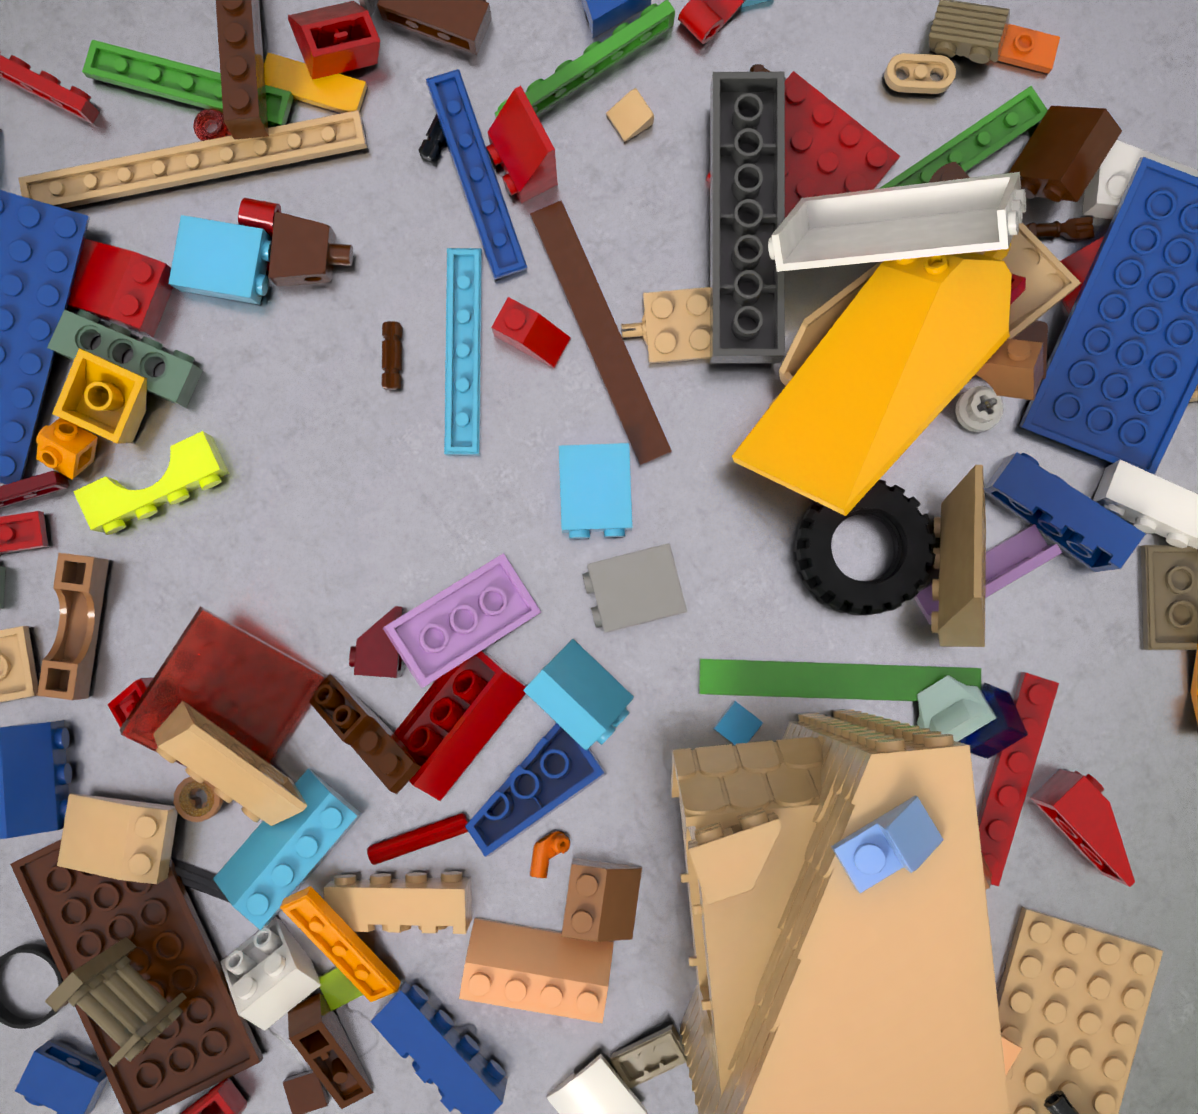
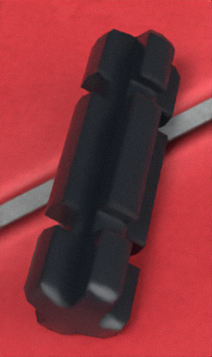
(431, 147)

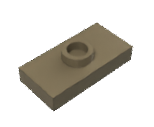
(649, 1057)

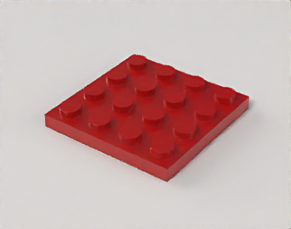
(827, 147)

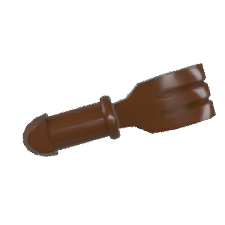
(1071, 229)

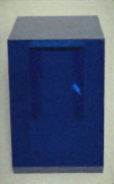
(1000, 732)

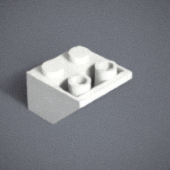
(269, 975)

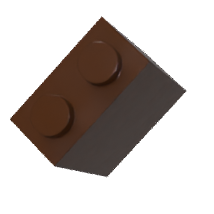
(1066, 152)

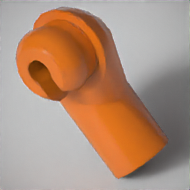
(545, 849)

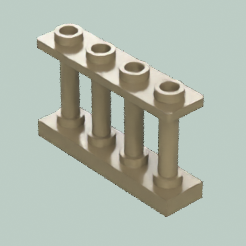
(118, 1000)

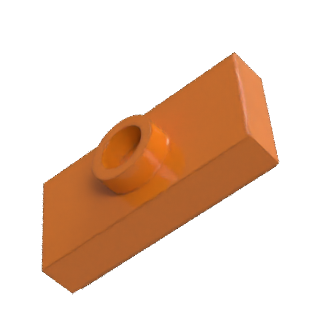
(1029, 49)

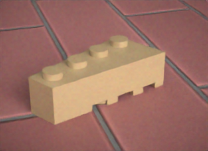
(402, 902)

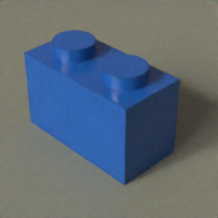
(62, 1080)

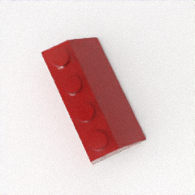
(457, 720)

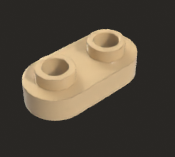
(918, 70)

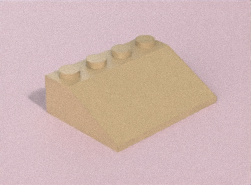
(961, 565)

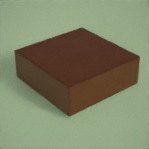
(305, 1093)

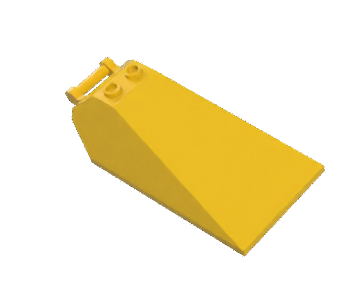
(882, 375)

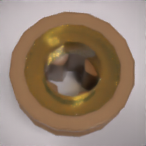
(190, 805)

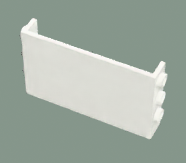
(900, 223)

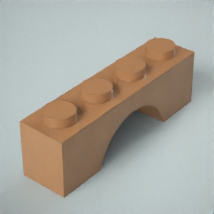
(1015, 369)
(80, 591)

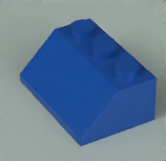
(33, 778)

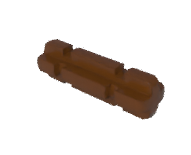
(391, 355)

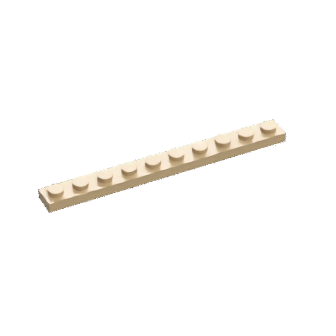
(196, 162)

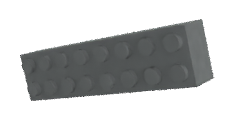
(744, 213)

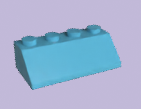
(284, 855)

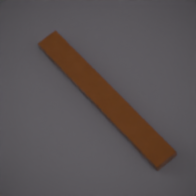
(600, 333)

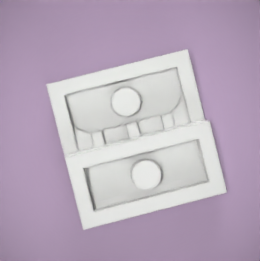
(595, 1091)

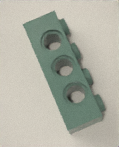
(174, 384)

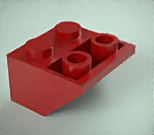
(336, 38)

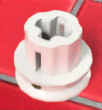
(969, 415)

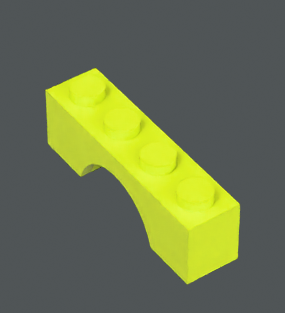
(192, 465)

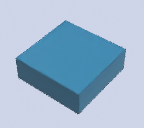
(738, 724)

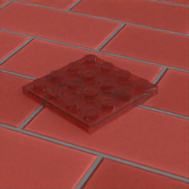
(231, 681)

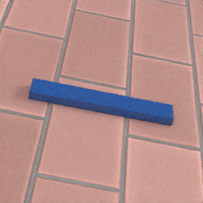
(476, 174)

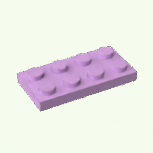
(461, 620)

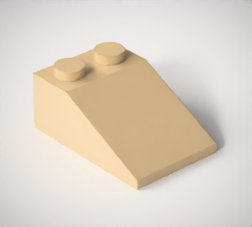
(118, 838)

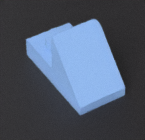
(887, 844)

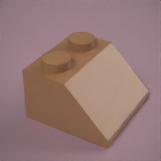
(601, 901)

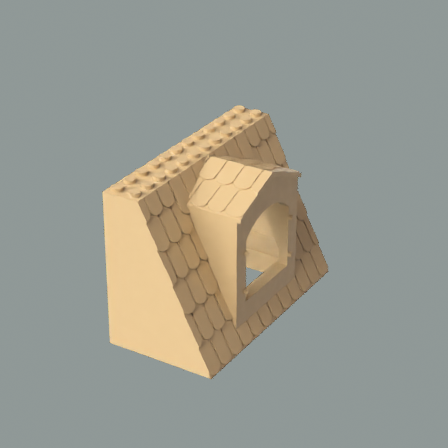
(828, 990)

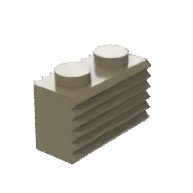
(969, 30)

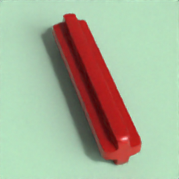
(417, 839)

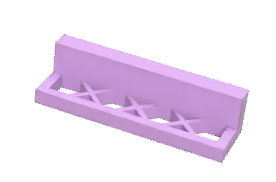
(1003, 564)

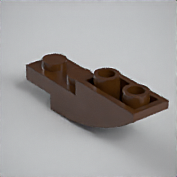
(365, 733)

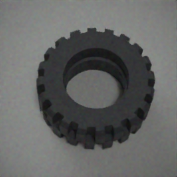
(908, 566)

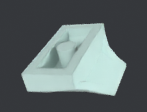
(953, 708)

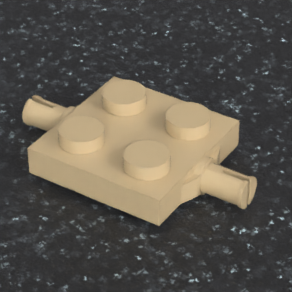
(674, 325)

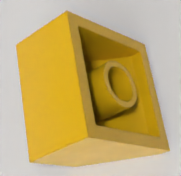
(103, 398)

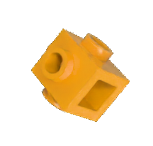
(66, 447)

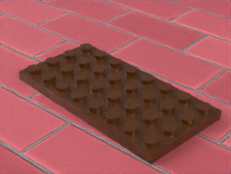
(89, 914)

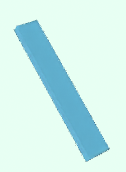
(463, 351)

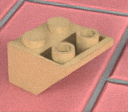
(734, 857)

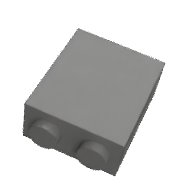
(635, 588)

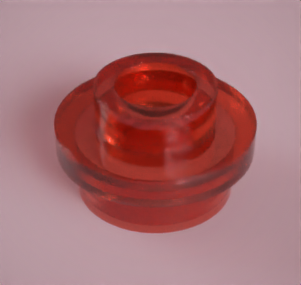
(208, 117)

